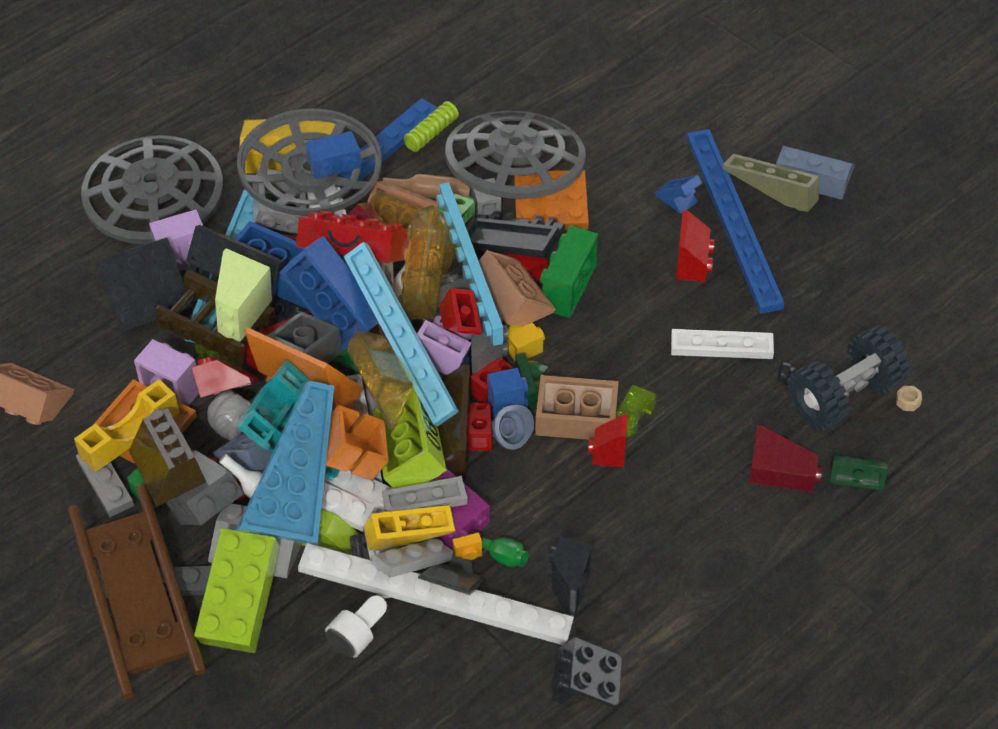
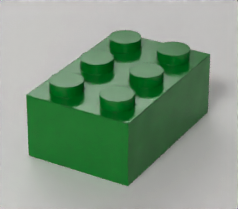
(570, 269)

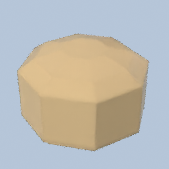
(908, 398)

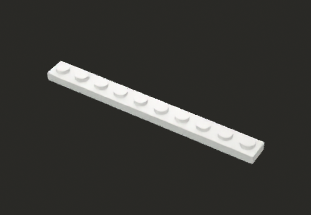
(407, 587)

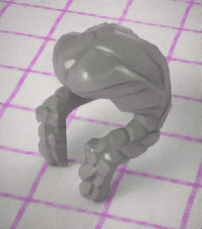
(225, 413)

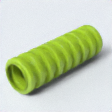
(431, 126)

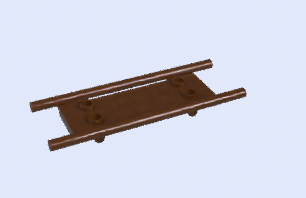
(136, 593)

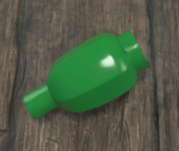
(506, 551)

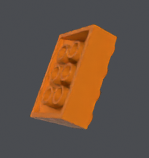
(272, 354)

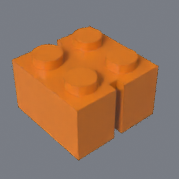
(361, 448)

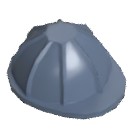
(513, 426)

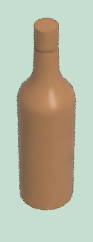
(429, 185)

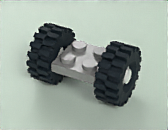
(877, 364)

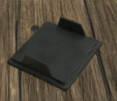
(456, 576)

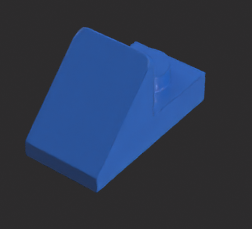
(679, 193)

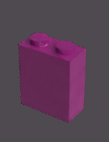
(467, 517)

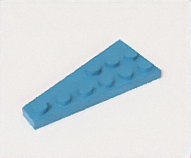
(292, 485)

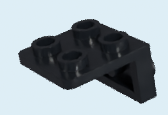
(587, 672)

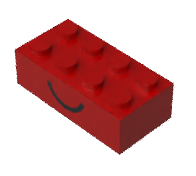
(346, 233)

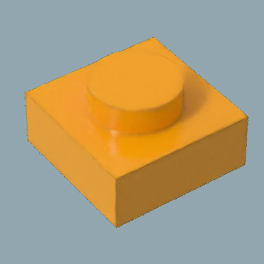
(468, 547)

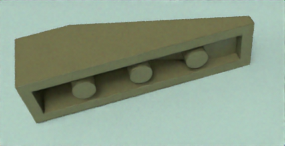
(781, 183)

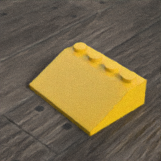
(254, 157)

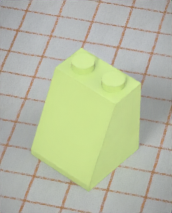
(241, 294)

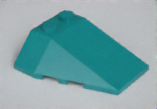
(272, 407)

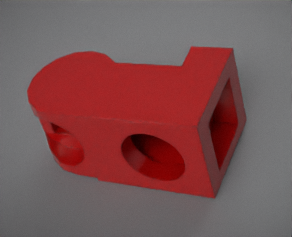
(478, 381)
(479, 427)

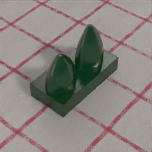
(530, 370)
(858, 472)

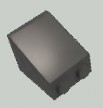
(208, 498)

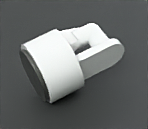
(351, 632)

